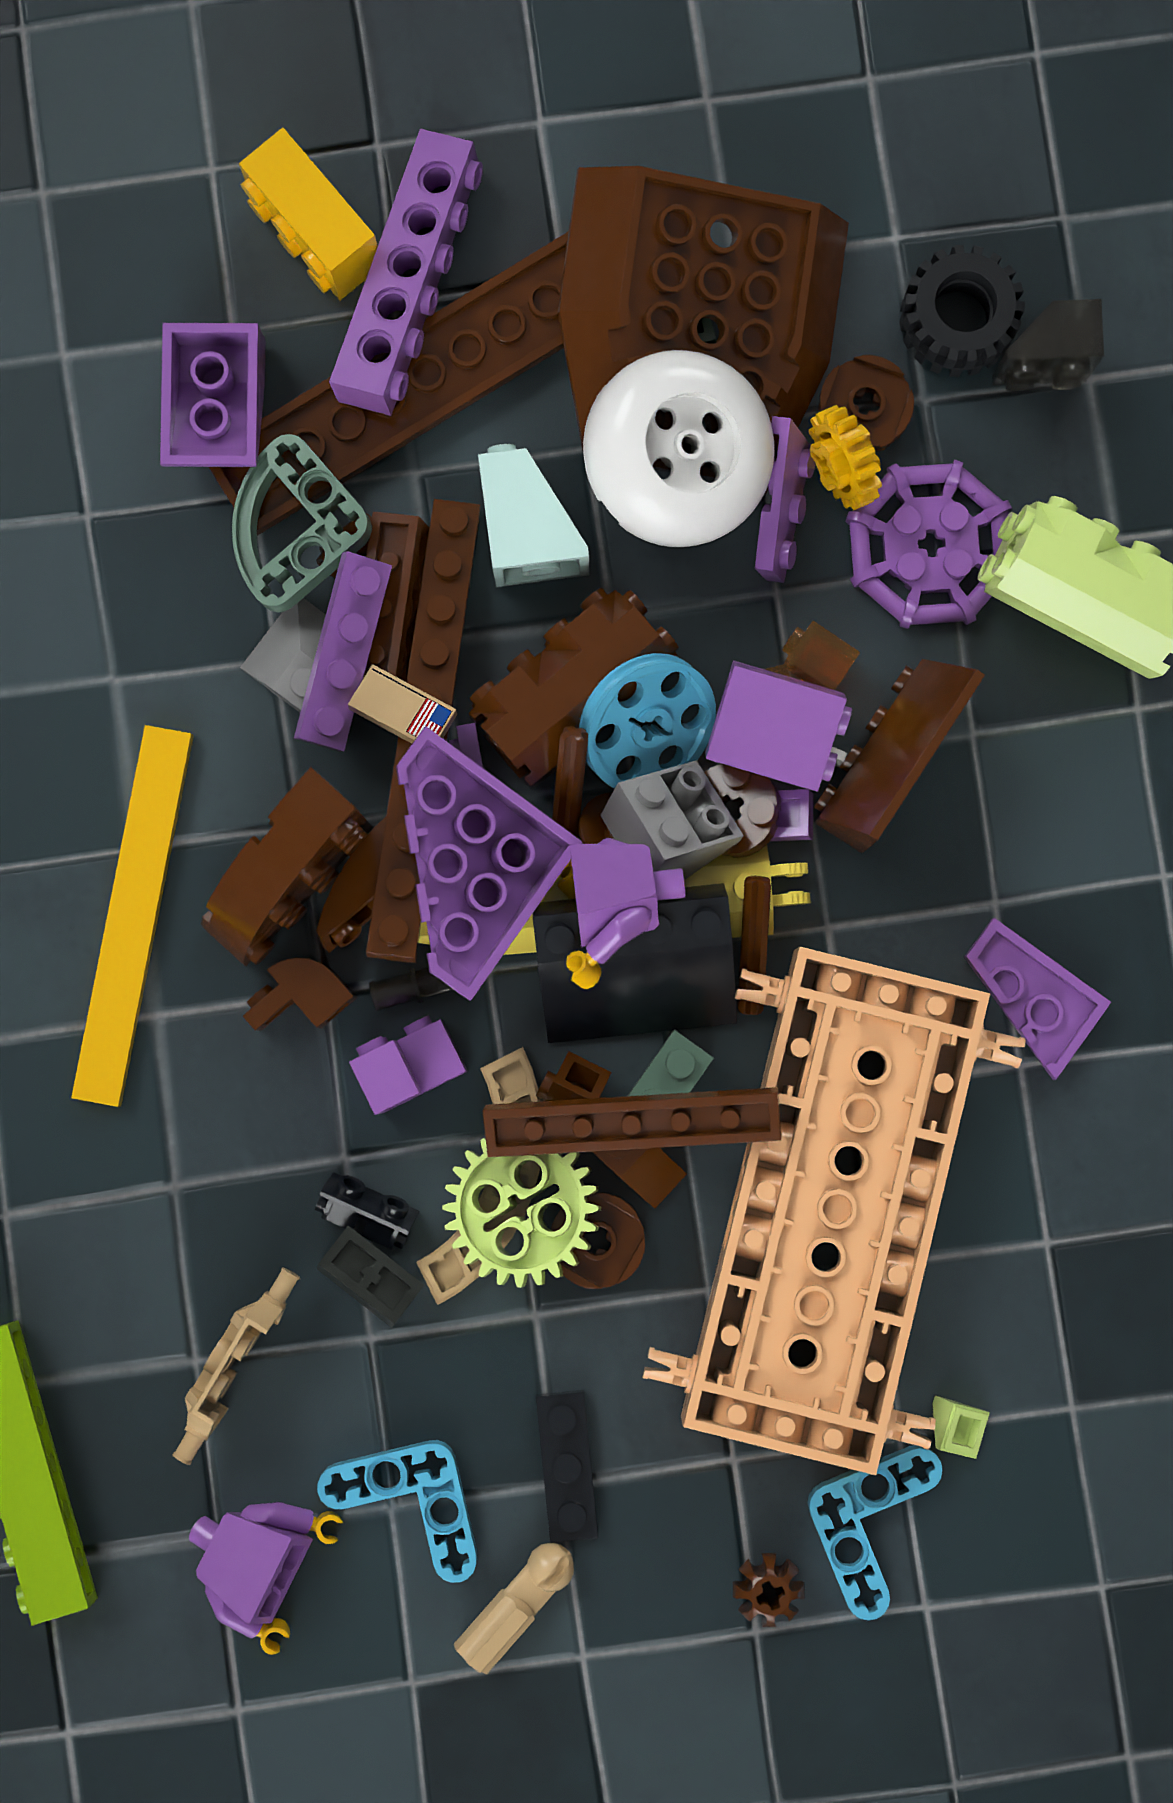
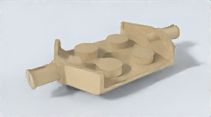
(217, 1377)

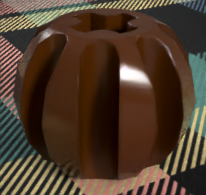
(780, 1579)

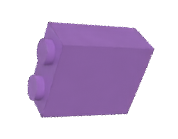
(778, 726)

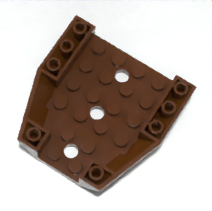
(648, 272)

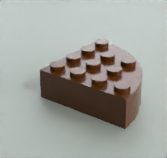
(276, 876)

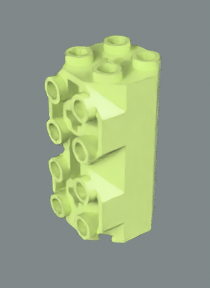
(1085, 583)

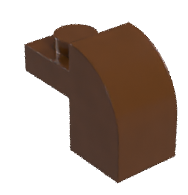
(304, 982)

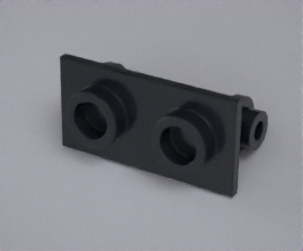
(348, 1199)

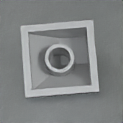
(287, 653)

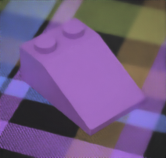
(211, 394)

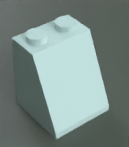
(526, 522)

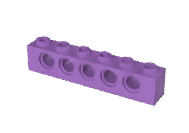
(433, 163)

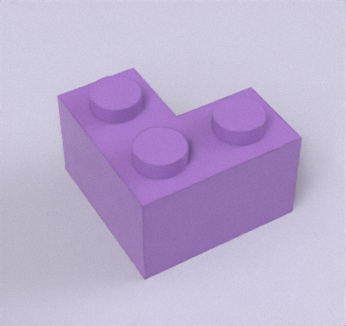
(407, 1067)

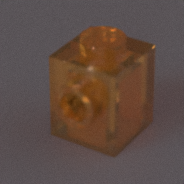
(818, 656)

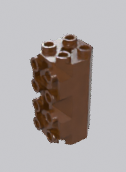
(550, 689)

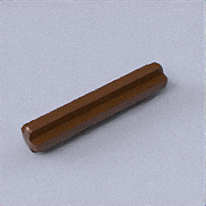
(570, 778)
(754, 936)

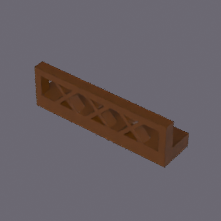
(403, 544)

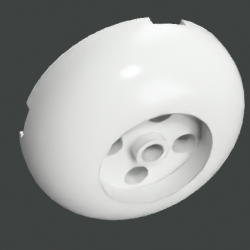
(626, 441)

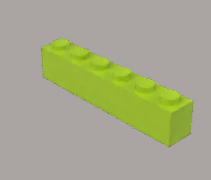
(34, 1497)

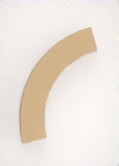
(446, 1275)

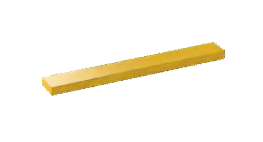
(132, 916)

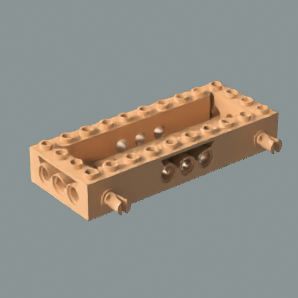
(876, 1218)

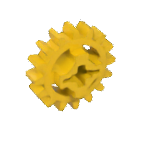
(845, 457)

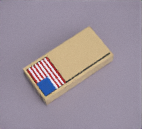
(400, 706)

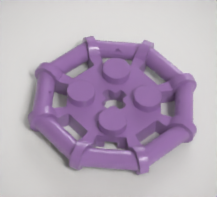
(909, 524)

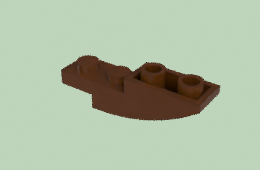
(352, 894)

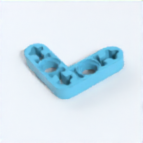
(428, 1489)
(857, 1506)

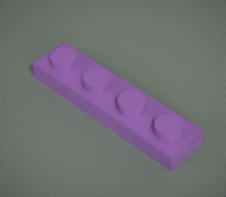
(342, 650)

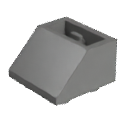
(674, 816)

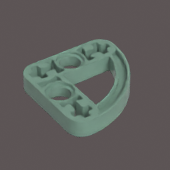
(322, 533)

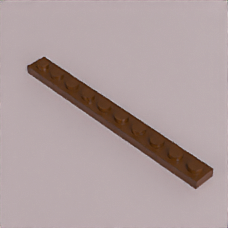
(433, 670)

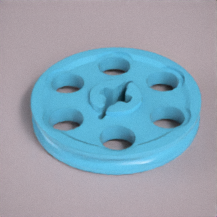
(647, 705)

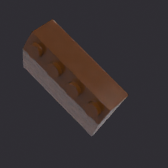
(896, 751)

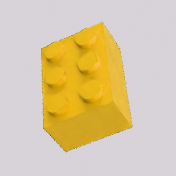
(308, 214)

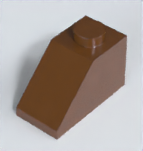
(645, 1170)

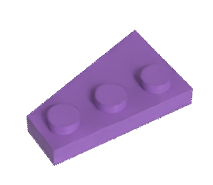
(778, 520)
(1036, 995)

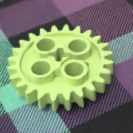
(542, 1246)

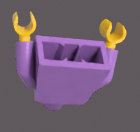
(614, 900)
(253, 1562)

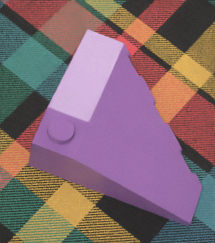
(478, 857)

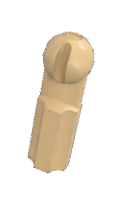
(515, 1607)

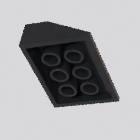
(651, 984)

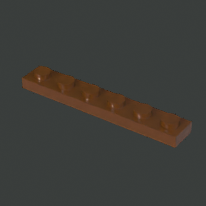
(633, 1122)

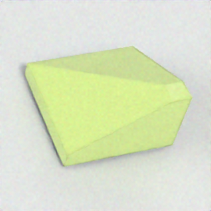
(958, 1427)

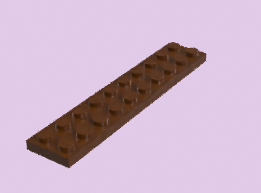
(463, 357)

